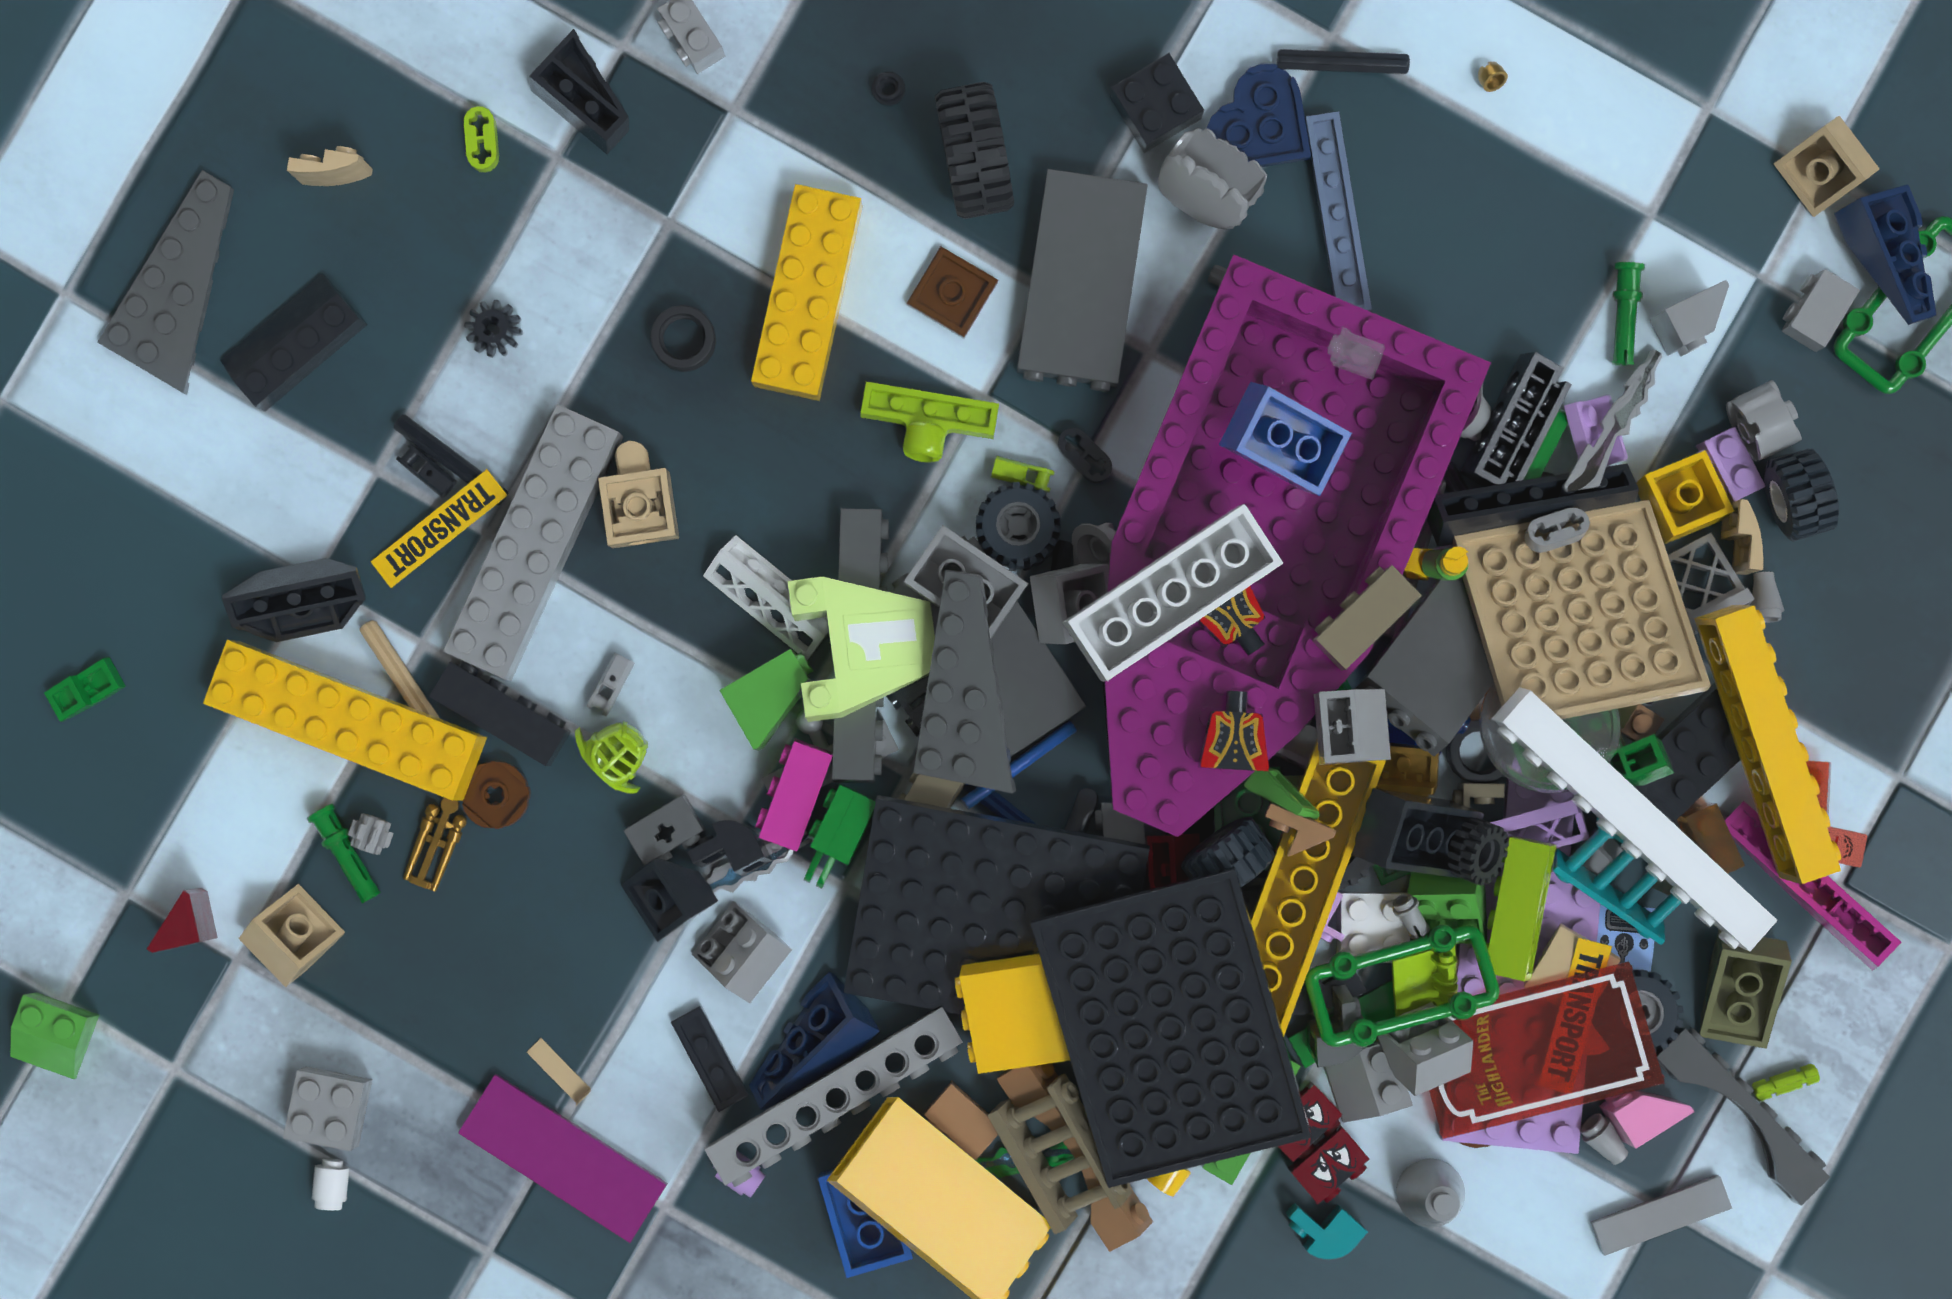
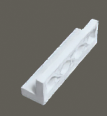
(771, 585)

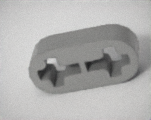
(1558, 537)

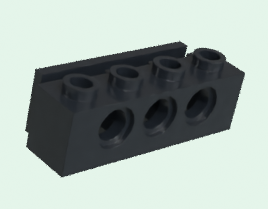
(1517, 422)

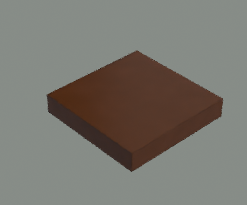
(952, 292)

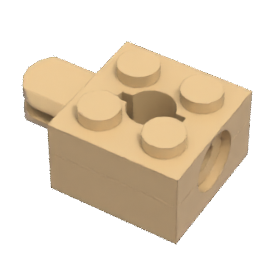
(638, 500)

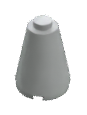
(1430, 1193)

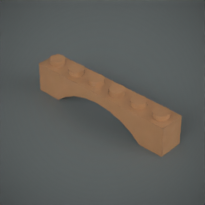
(1112, 1225)

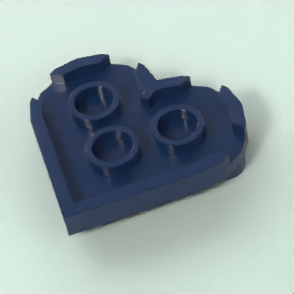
(1265, 117)

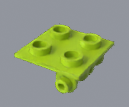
(1423, 979)

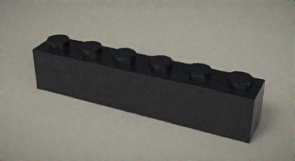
(1523, 502)

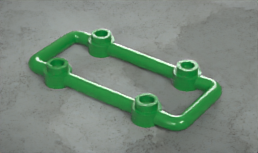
(1860, 321)
(1363, 1031)

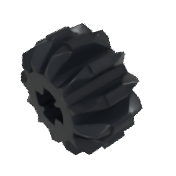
(505, 323)

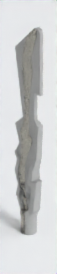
(1593, 460)

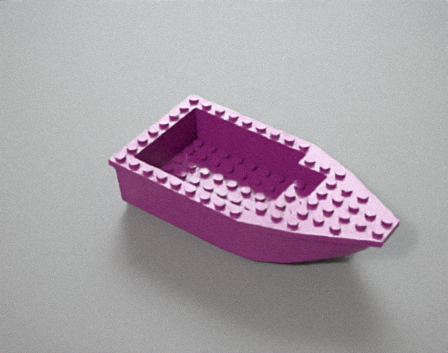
(1366, 518)

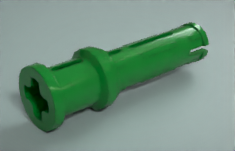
(1627, 296)
(336, 839)

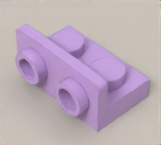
(1585, 427)
(1732, 464)

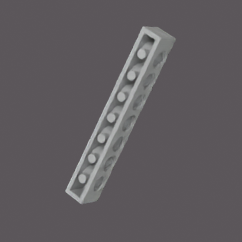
(723, 1150)

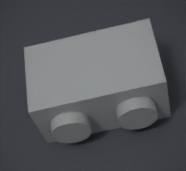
(1819, 310)

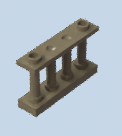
(1034, 1168)

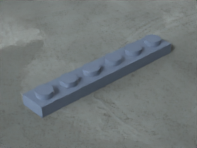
(1337, 209)

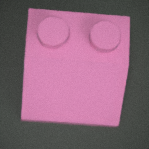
(1643, 1115)

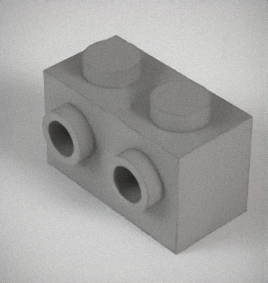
(692, 33)

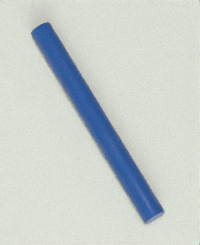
(1024, 761)

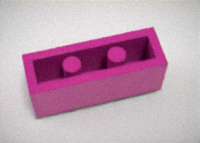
(794, 794)

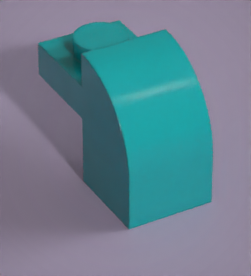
(1332, 1238)

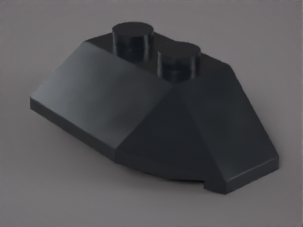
(296, 600)

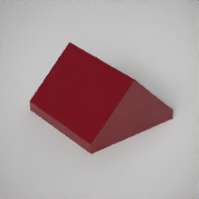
(186, 923)

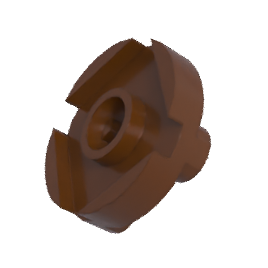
(515, 794)

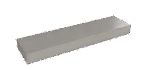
(1661, 1215)

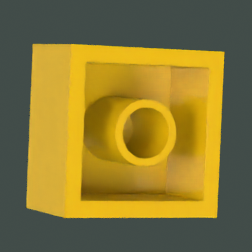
(1685, 496)

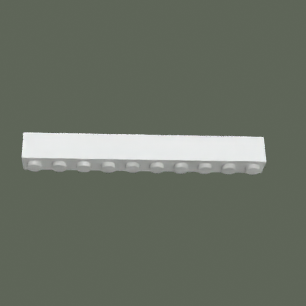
(1634, 819)

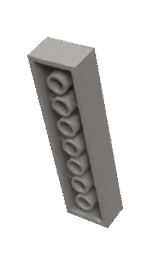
(533, 543)

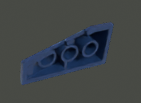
(822, 1037)

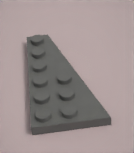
(170, 296)
(963, 707)

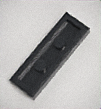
(709, 1058)

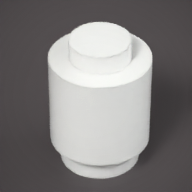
(330, 1184)

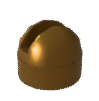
(1492, 76)

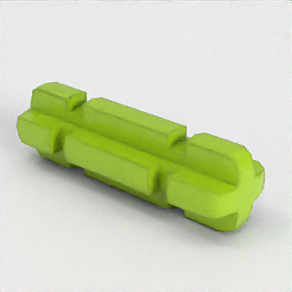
(1786, 1082)

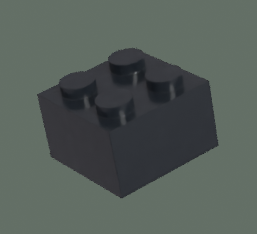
(1156, 102)

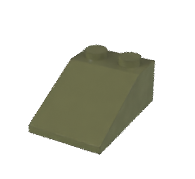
(1744, 991)

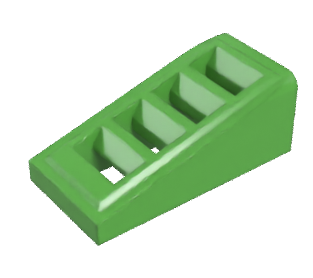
(1280, 791)

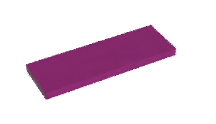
(562, 1158)

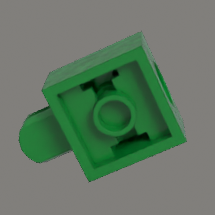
(840, 829)

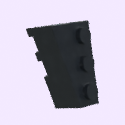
(579, 93)

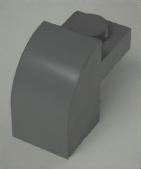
(1345, 1011)

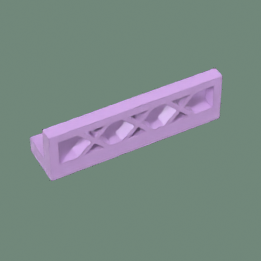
(1545, 815)

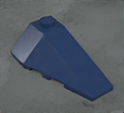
(1887, 243)

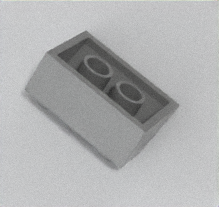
(952, 552)

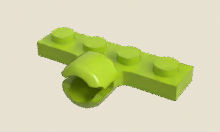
(928, 417)

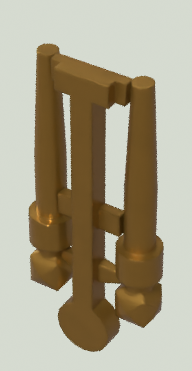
(426, 825)

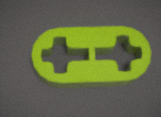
(473, 140)

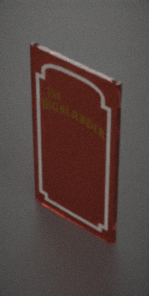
(1550, 1051)

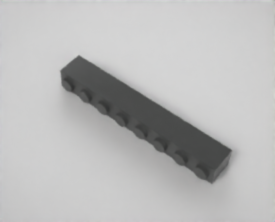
(860, 564)

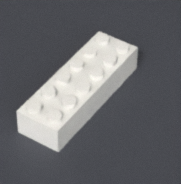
(1172, 593)

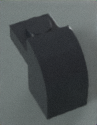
(737, 842)

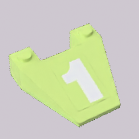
(875, 640)

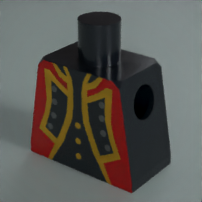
(1236, 621)
(1234, 737)

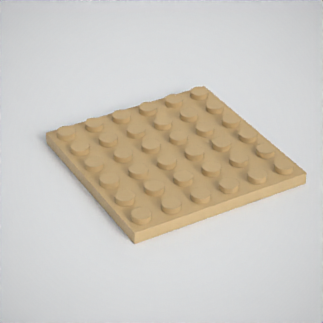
(1586, 620)

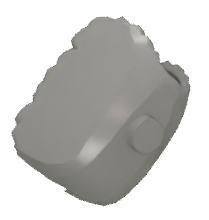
(1211, 179)

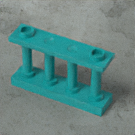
(1597, 887)

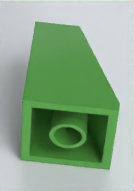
(767, 696)

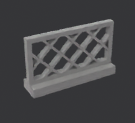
(1737, 596)

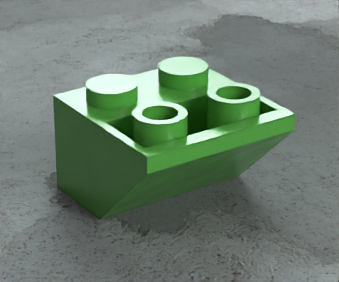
(1449, 902)

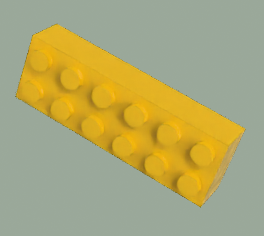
(807, 292)

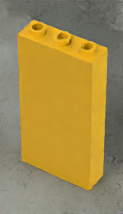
(1010, 1014)
(940, 1202)

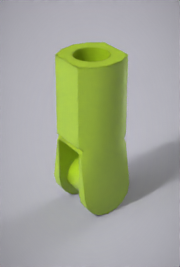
(1015, 471)

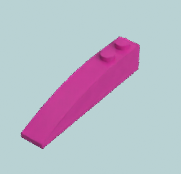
(1819, 897)

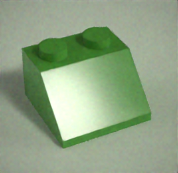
(51, 1034)

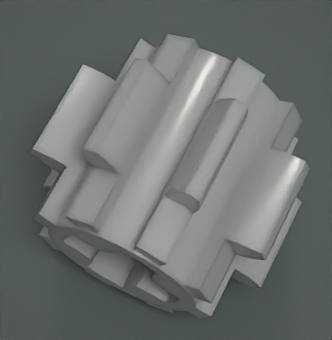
(370, 834)

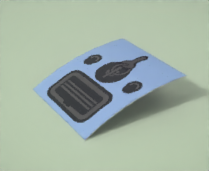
(1625, 940)

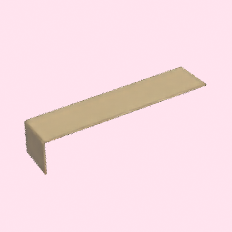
(559, 1071)

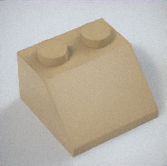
(1826, 166)
(291, 935)

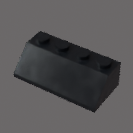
(292, 343)

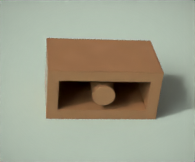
(961, 1120)

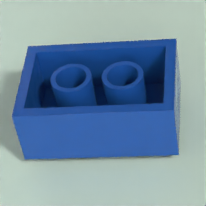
(1285, 438)
(859, 1238)

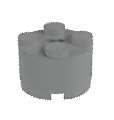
(1764, 420)

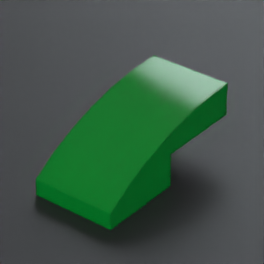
(85, 689)

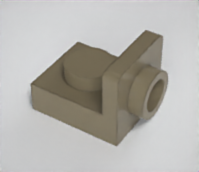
(1482, 792)

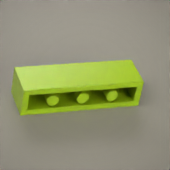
(1519, 907)

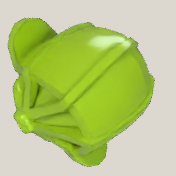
(614, 754)

